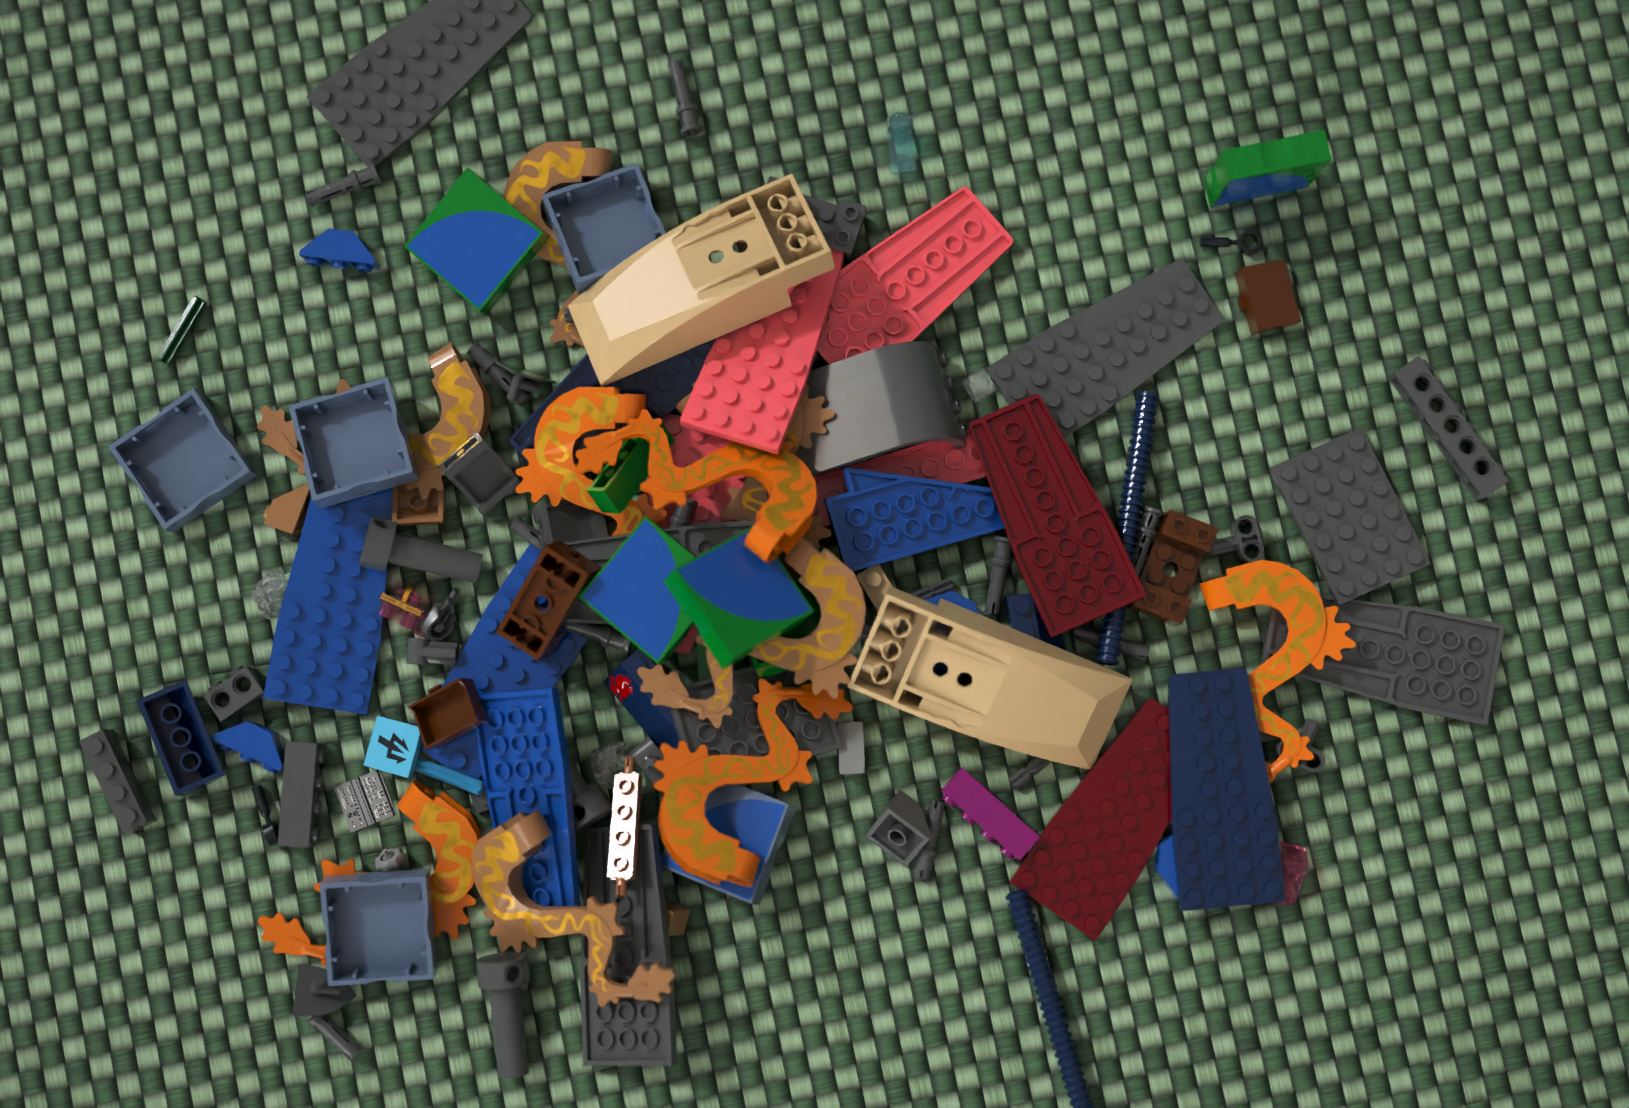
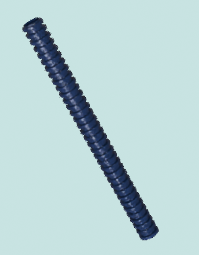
(1129, 513)
(1049, 1000)

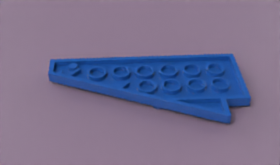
(905, 515)

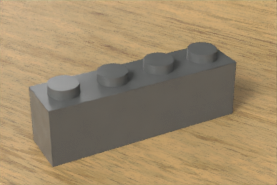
(117, 781)
(301, 794)

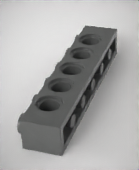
(1434, 424)

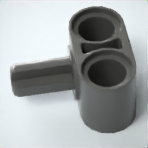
(1238, 541)
(1310, 730)
(645, 756)

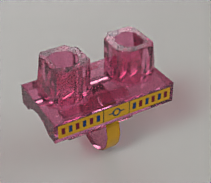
(390, 605)

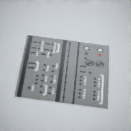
(365, 800)

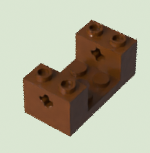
(1184, 544)
(560, 577)

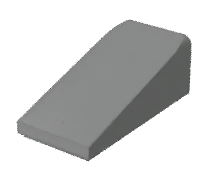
(852, 753)

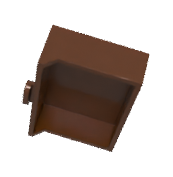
(1267, 297)
(448, 712)

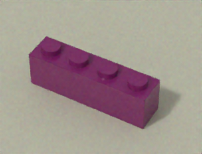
(990, 814)

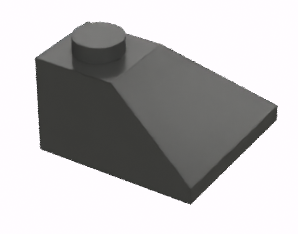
(900, 829)

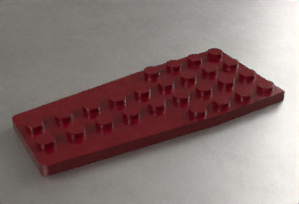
(1053, 518)
(1104, 827)

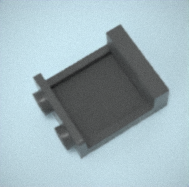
(480, 474)
(567, 523)

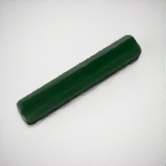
(181, 330)

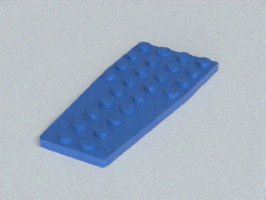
(329, 613)
(502, 666)
(529, 770)

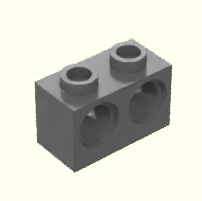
(239, 699)

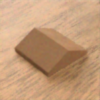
(412, 510)

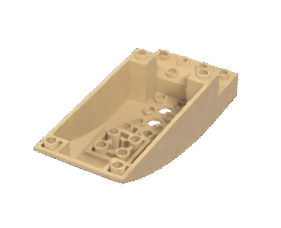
(677, 299)
(1021, 687)

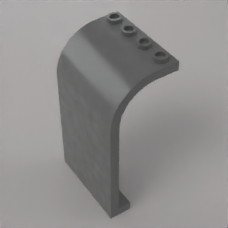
(883, 404)

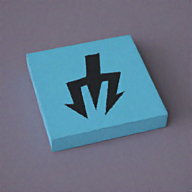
(394, 747)

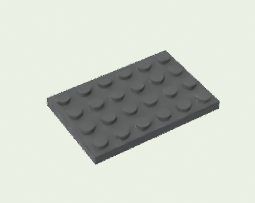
(1349, 516)
(742, 731)

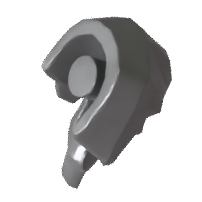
(436, 623)

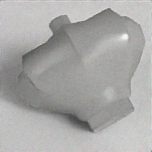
(389, 860)

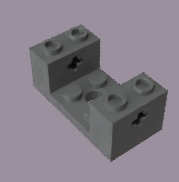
(838, 224)

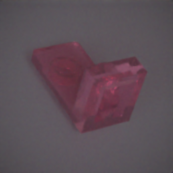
(1294, 868)

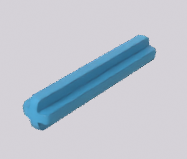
(449, 776)

